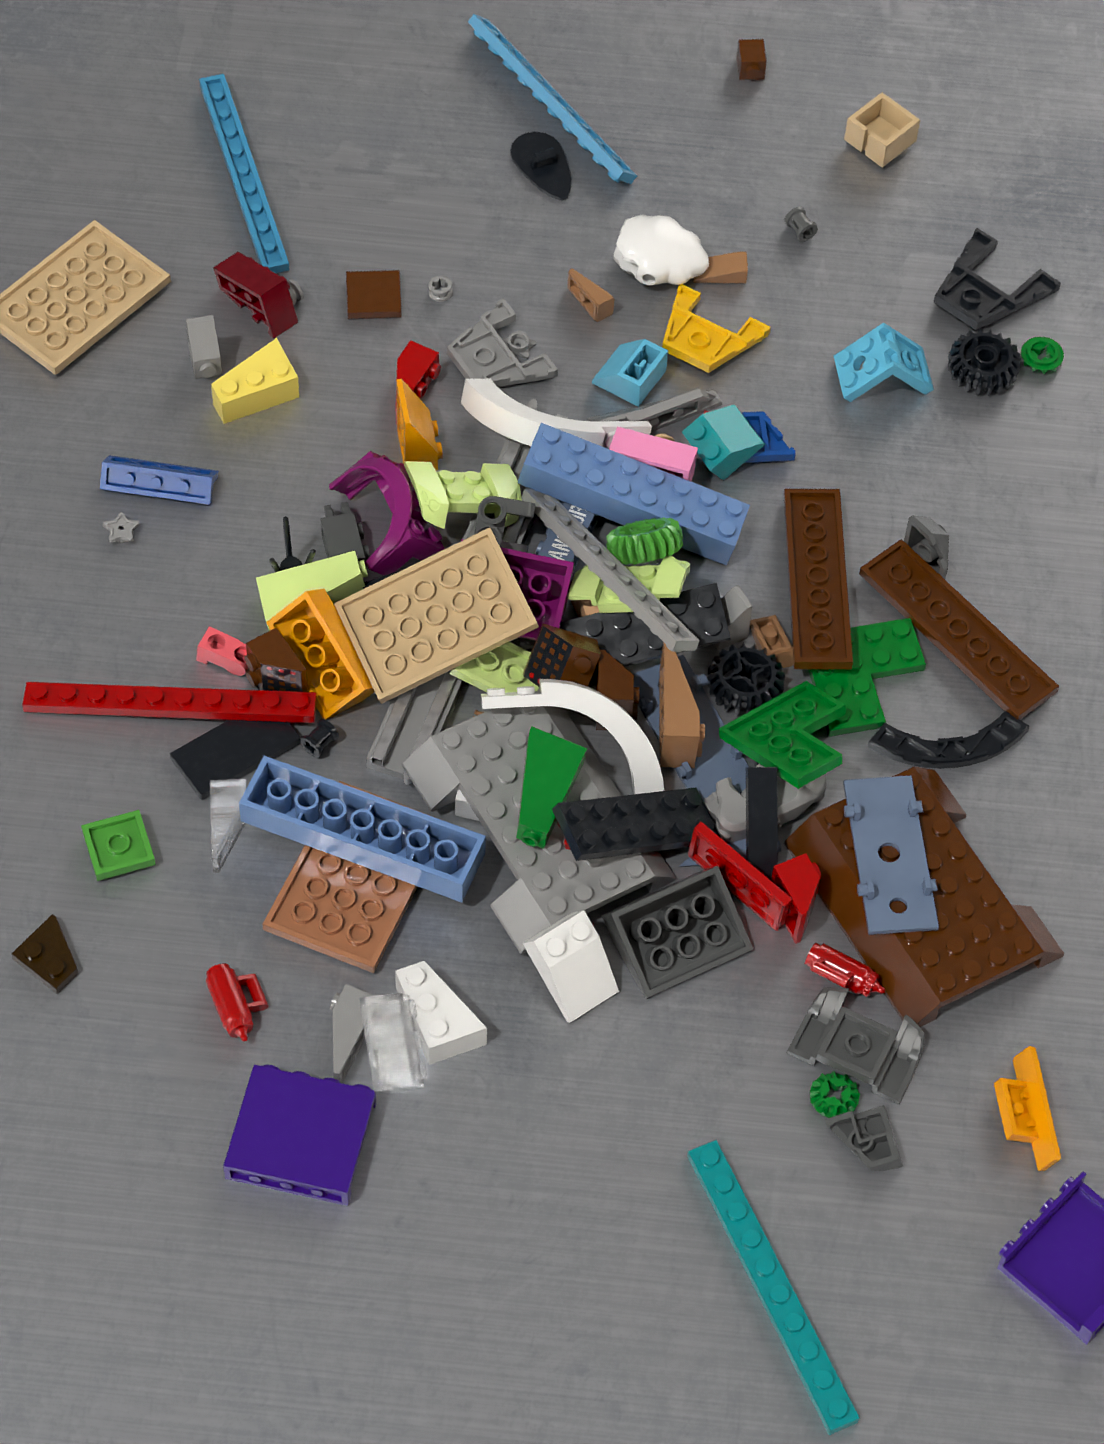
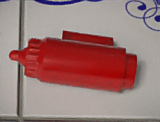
(843, 970)
(230, 999)

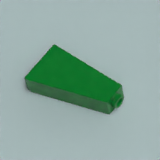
(547, 779)

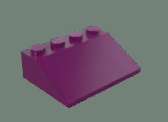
(544, 585)

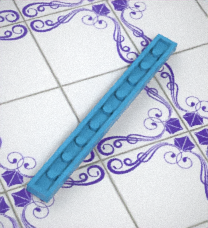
(556, 103)
(243, 173)

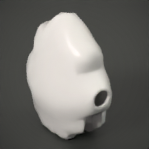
(659, 251)

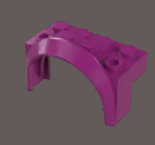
(408, 532)

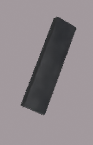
(762, 818)

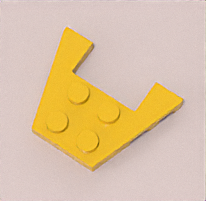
(703, 341)

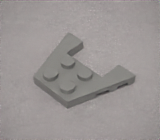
(484, 355)

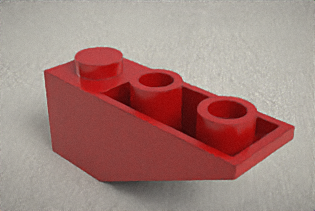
(417, 368)

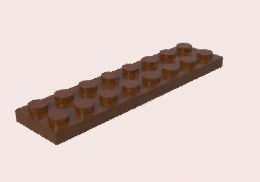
(817, 579)
(959, 630)

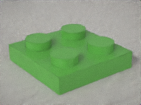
(118, 845)

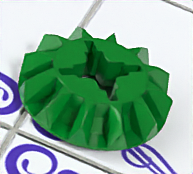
(1035, 346)
(831, 1106)

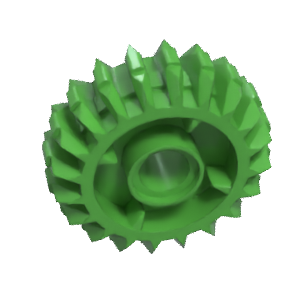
(645, 540)

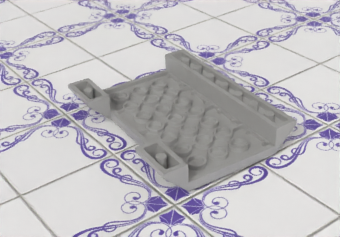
(487, 765)

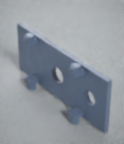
(718, 757)
(882, 815)

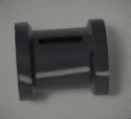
(319, 738)

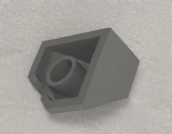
(929, 542)

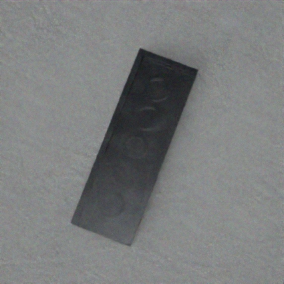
(632, 641)
(632, 823)

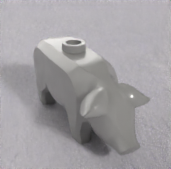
(729, 806)

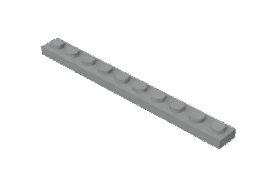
(612, 572)

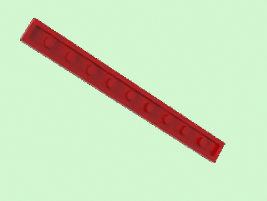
(170, 702)

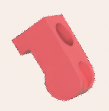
(222, 651)

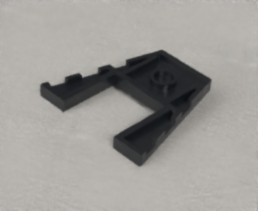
(979, 301)

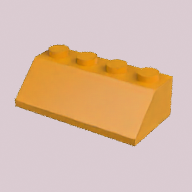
(326, 651)

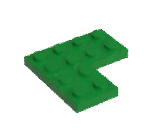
(877, 652)
(781, 734)

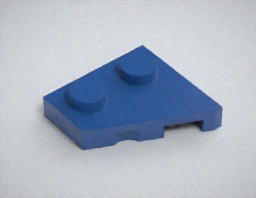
(774, 448)

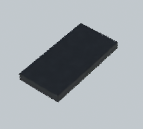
(232, 751)

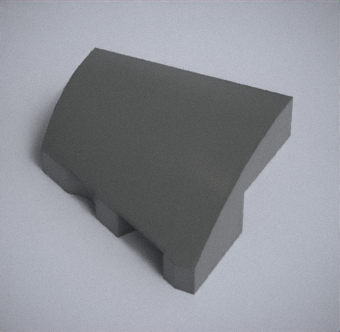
(868, 1137)

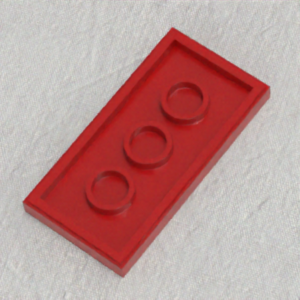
(740, 876)

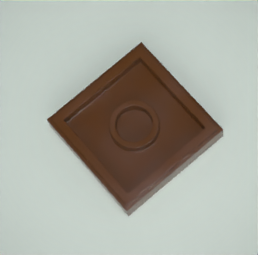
(373, 294)

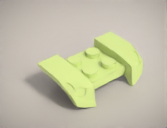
(461, 491)
(661, 580)

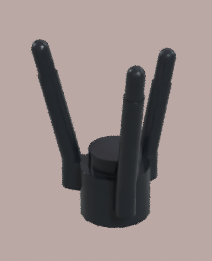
(290, 561)

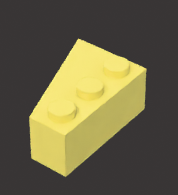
(255, 384)

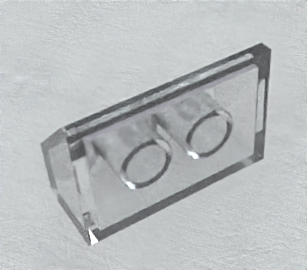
(393, 1043)

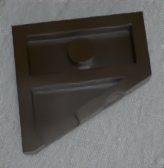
(47, 956)

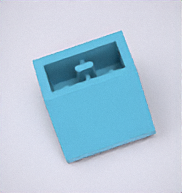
(633, 370)

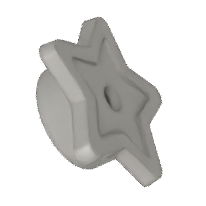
(521, 339)
(124, 535)

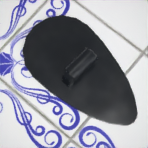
(543, 163)

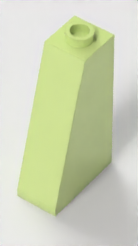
(338, 575)

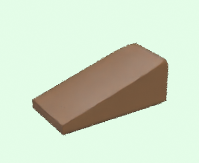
(725, 269)
(591, 296)
(770, 635)

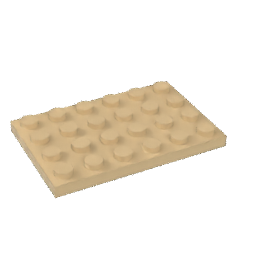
(77, 296)
(436, 615)

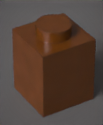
(751, 59)

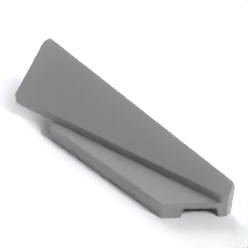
(666, 411)

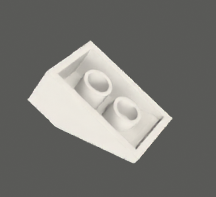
(573, 964)

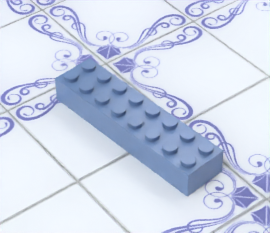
(631, 491)
(362, 828)

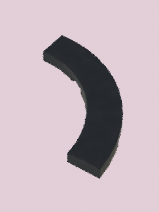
(949, 752)

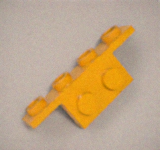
(1027, 1110)

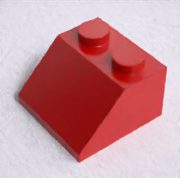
(800, 881)

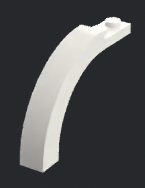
(521, 423)
(639, 752)

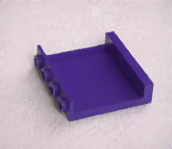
(299, 1134)
(1063, 1258)

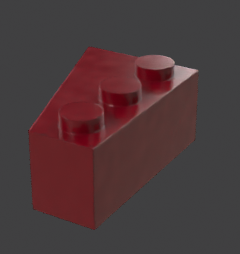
(259, 290)

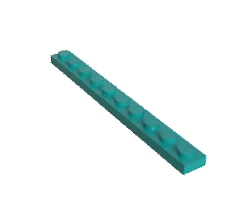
(773, 1288)

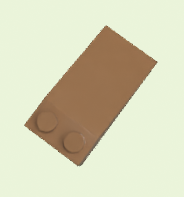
(678, 715)

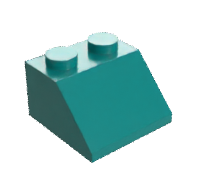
(723, 440)

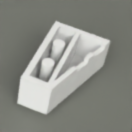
(442, 1018)

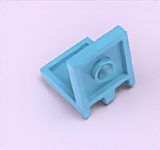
(885, 354)

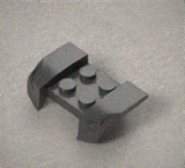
(859, 1044)

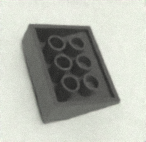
(678, 931)

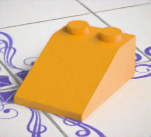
(416, 428)

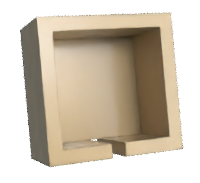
(882, 129)

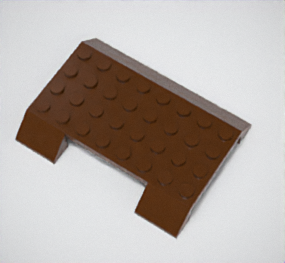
(978, 928)

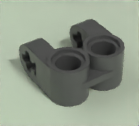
(497, 525)

